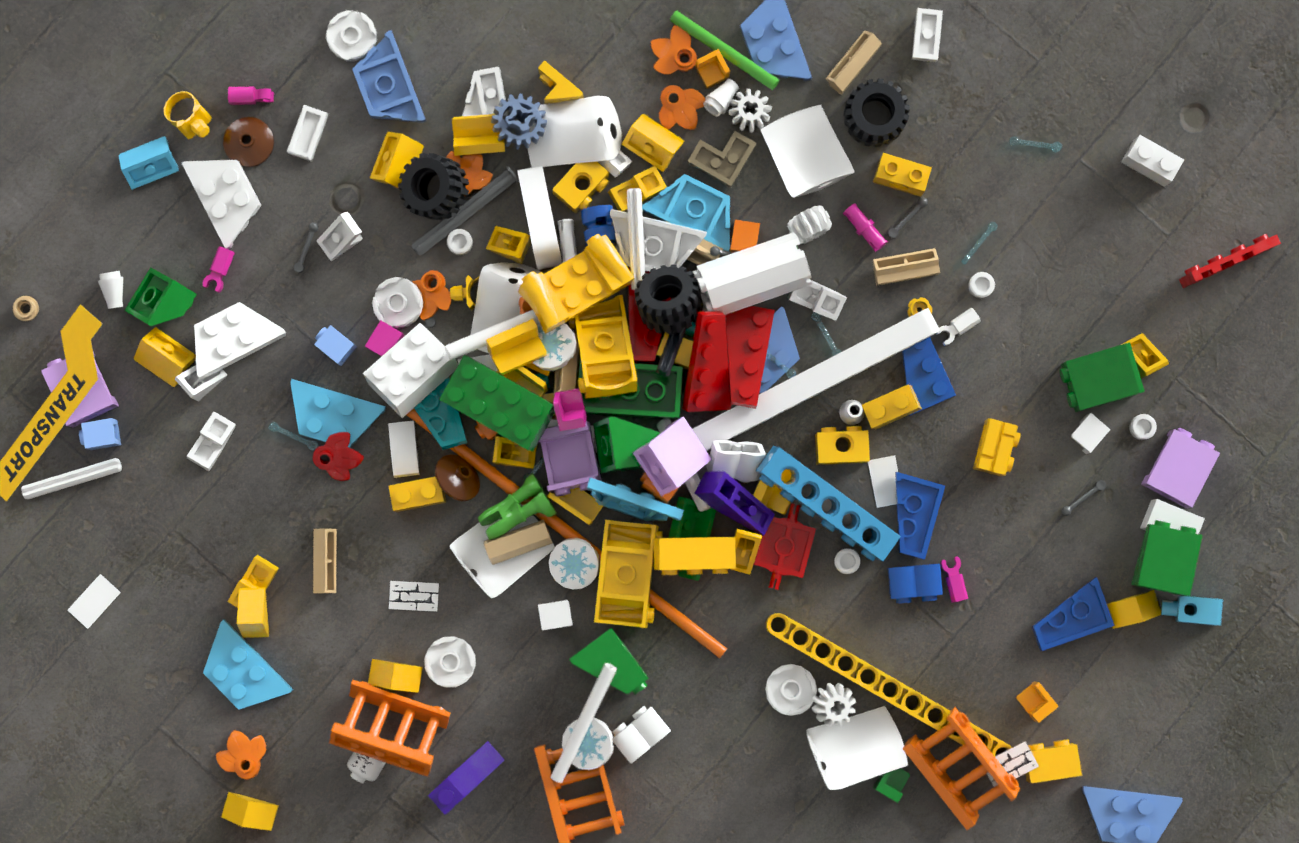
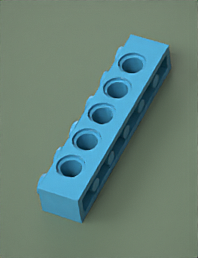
(882, 537)

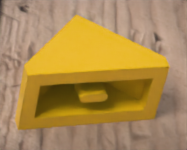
(509, 244)
(1146, 355)
(512, 454)
(746, 550)
(1134, 609)
(252, 613)
(395, 676)
(249, 812)

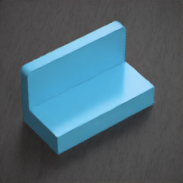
(147, 162)

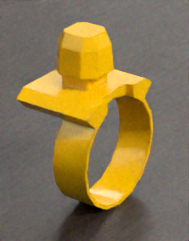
(196, 123)
(459, 293)

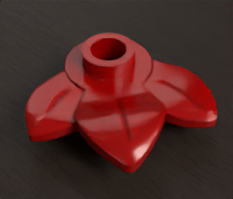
(341, 456)

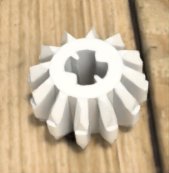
(750, 101)
(810, 224)
(841, 707)

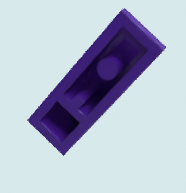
(734, 501)
(466, 777)

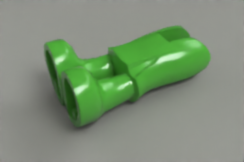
(511, 512)

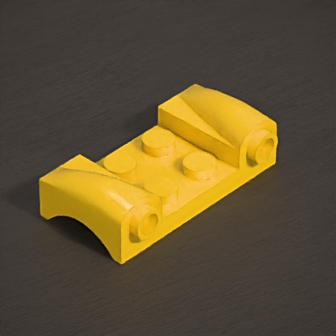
(576, 283)
(605, 350)
(626, 574)

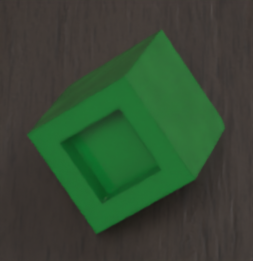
(892, 783)

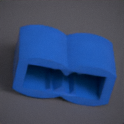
(915, 581)

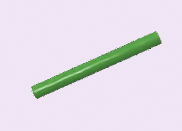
(726, 51)

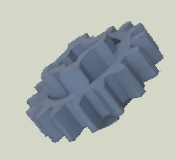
(513, 130)

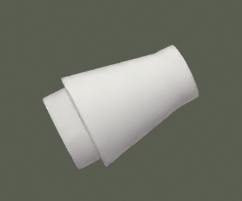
(720, 98)
(112, 288)
(849, 418)

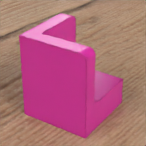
(383, 338)
(569, 409)

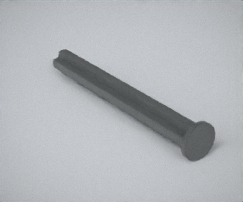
(470, 207)

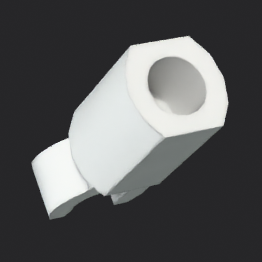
(960, 325)

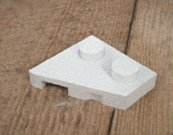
(484, 92)

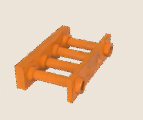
(389, 751)
(949, 789)
(559, 808)

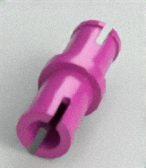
(865, 227)

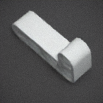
(539, 217)

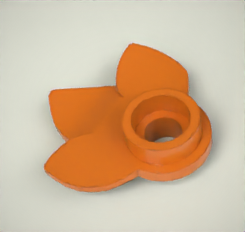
(671, 50)
(683, 110)
(473, 167)
(433, 297)
(240, 751)

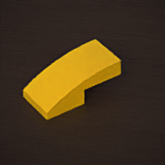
(648, 181)
(258, 575)

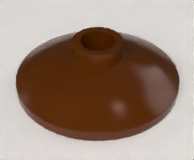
(257, 150)
(457, 478)

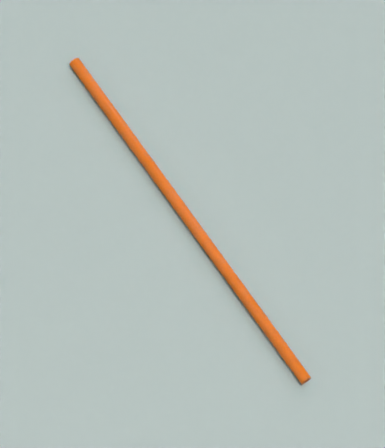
(568, 532)

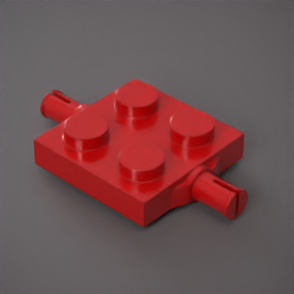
(785, 547)

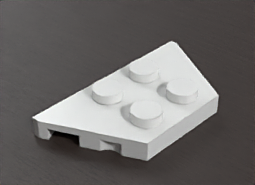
(224, 195)
(663, 241)
(231, 337)

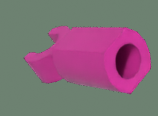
(249, 95)
(219, 268)
(955, 581)

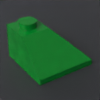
(159, 299)

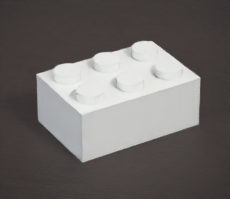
(410, 370)

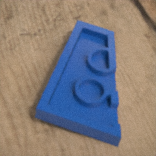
(926, 374)
(916, 513)
(1074, 618)

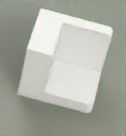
(1090, 433)
(555, 615)

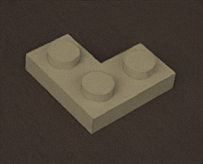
(726, 164)

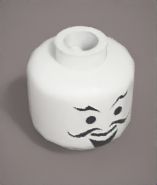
(364, 767)

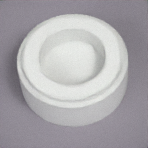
(459, 242)
(981, 285)
(1142, 427)
(847, 561)

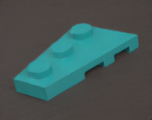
(441, 419)

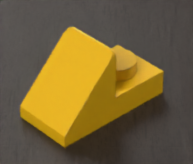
(563, 88)

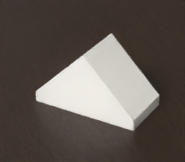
(198, 389)

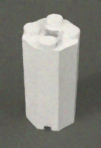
(753, 275)

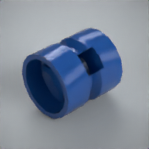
(597, 214)

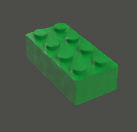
(655, 396)
(498, 403)

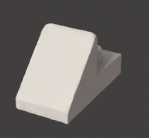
(340, 236)

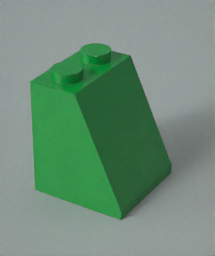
(1101, 377)
(617, 442)
(1167, 559)
(611, 650)

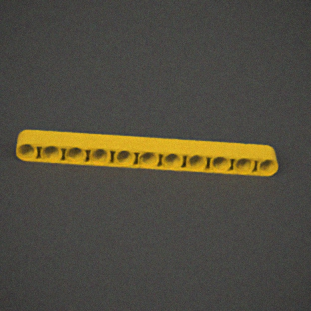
(879, 680)

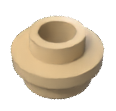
(18, 308)

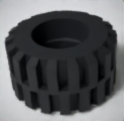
(887, 95)
(416, 182)
(671, 314)

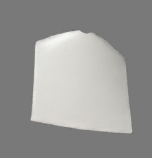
(574, 133)
(806, 151)
(496, 296)
(498, 577)
(858, 748)

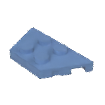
(774, 41)
(387, 83)
(780, 346)
(1130, 815)

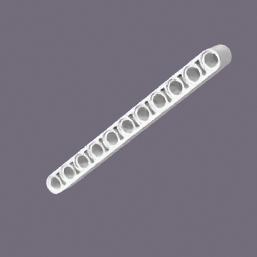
(819, 378)

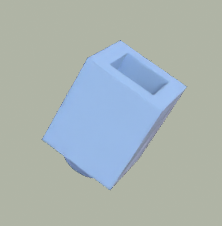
(334, 344)
(100, 434)

